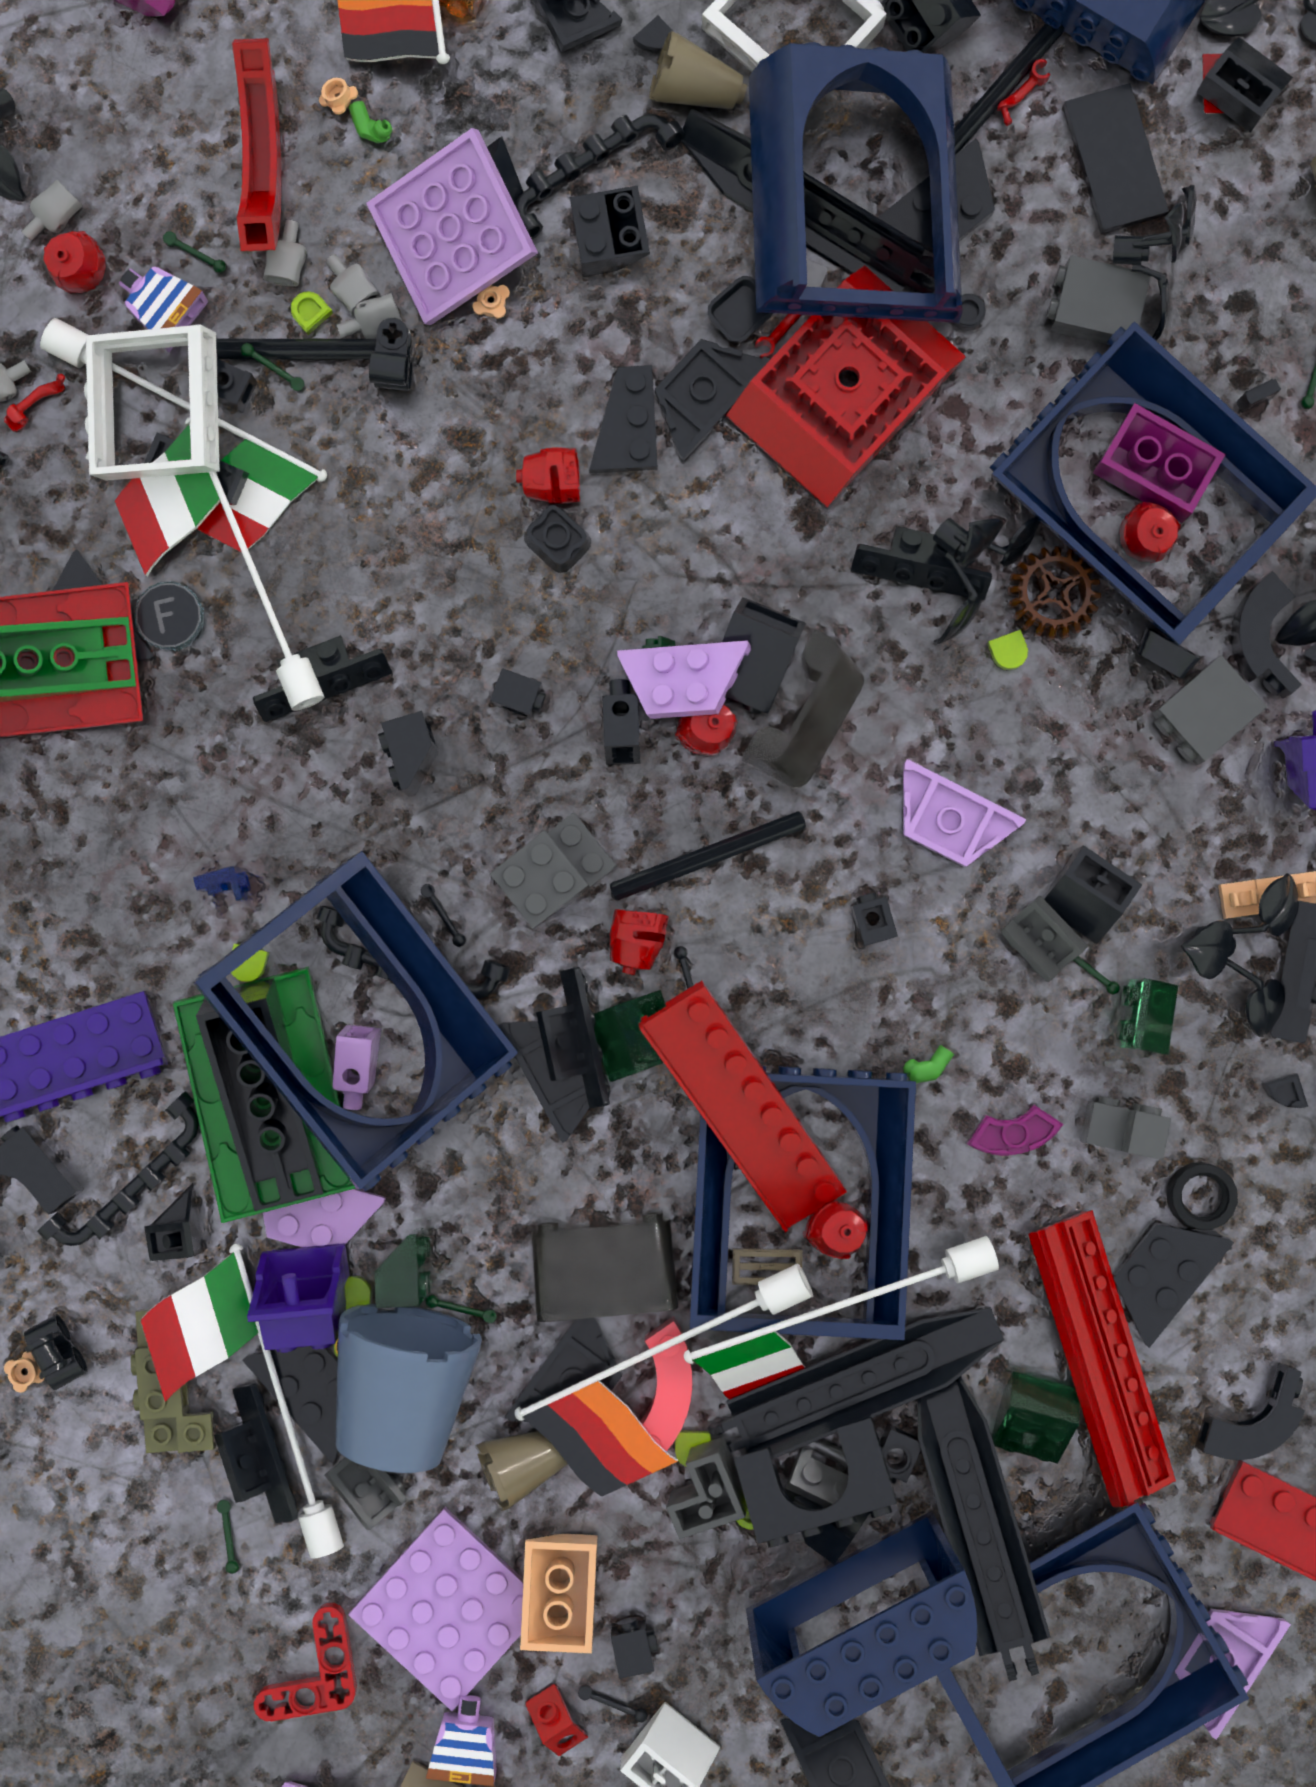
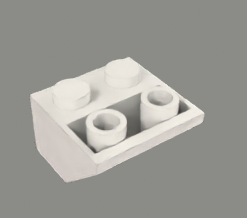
(669, 1752)

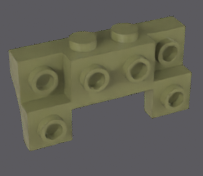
(166, 1423)

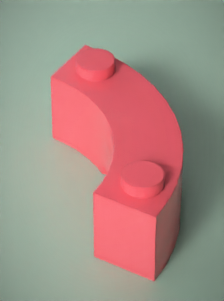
(673, 1386)

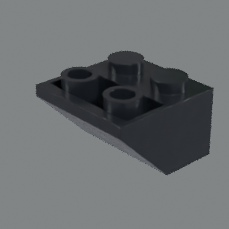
(929, 23)
(1244, 84)
(609, 230)
(412, 750)
(1091, 894)

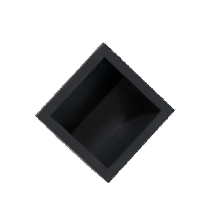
(772, 643)

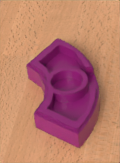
(1014, 1135)

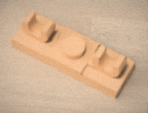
(1243, 897)

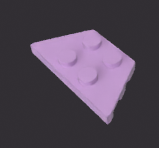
(683, 678)
(951, 817)
(322, 1220)
(1250, 1643)

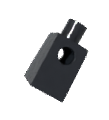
(621, 724)

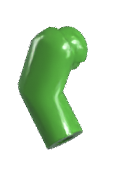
(367, 128)
(928, 1070)

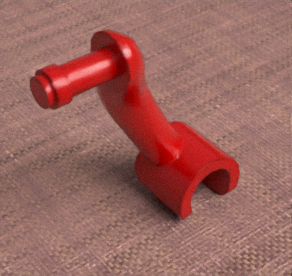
(1019, 94)
(776, 335)
(15, 413)

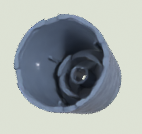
(400, 1385)

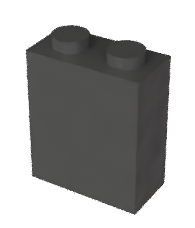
(1096, 299)
(1208, 711)

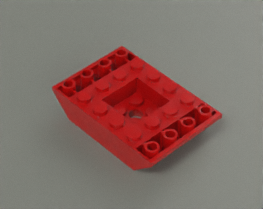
(831, 430)

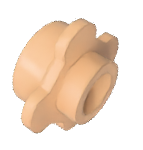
(337, 95)
(496, 308)
(15, 1375)

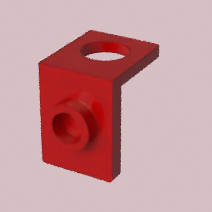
(554, 1720)

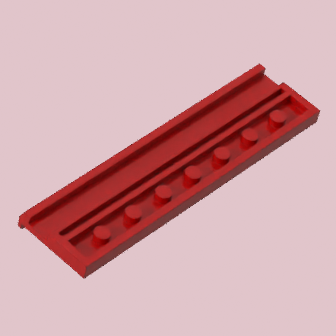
(742, 1105)
(1102, 1358)
(1269, 1518)

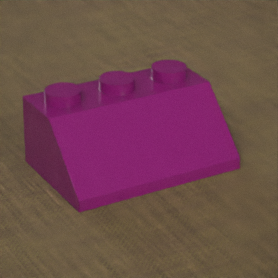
(1159, 462)

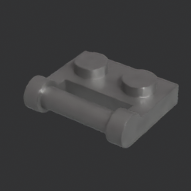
(816, 1480)

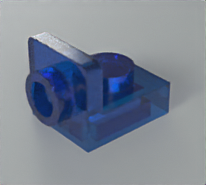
(217, 882)

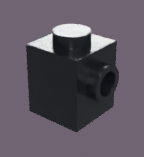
(633, 1647)

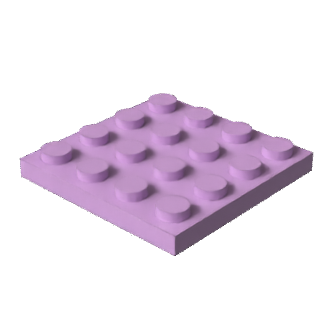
(451, 227)
(445, 1608)

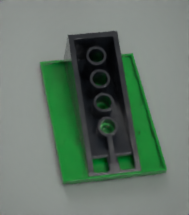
(251, 1135)

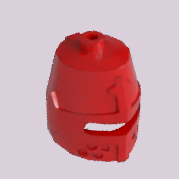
(75, 262)
(551, 475)
(1148, 532)
(707, 732)
(636, 939)
(836, 1229)

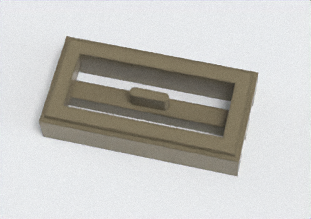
(760, 1252)

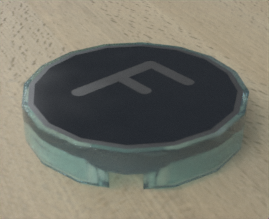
(169, 616)

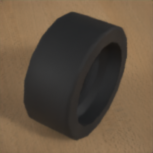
(1226, 1208)

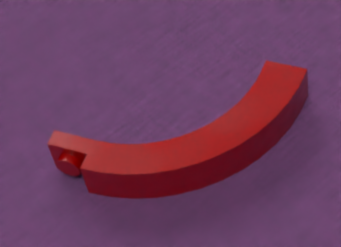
(261, 146)

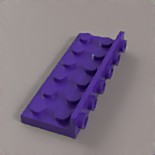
(78, 1055)

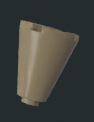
(694, 77)
(518, 1465)

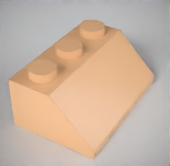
(559, 1593)

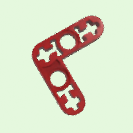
(321, 1685)

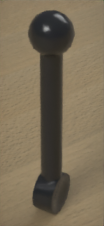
(428, 891)
(681, 953)
(585, 1692)

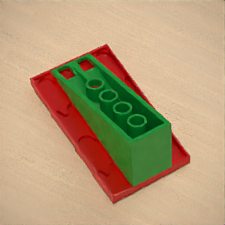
(67, 660)

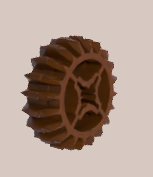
(1061, 606)

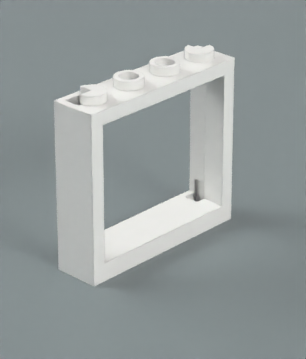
(750, 53)
(202, 395)

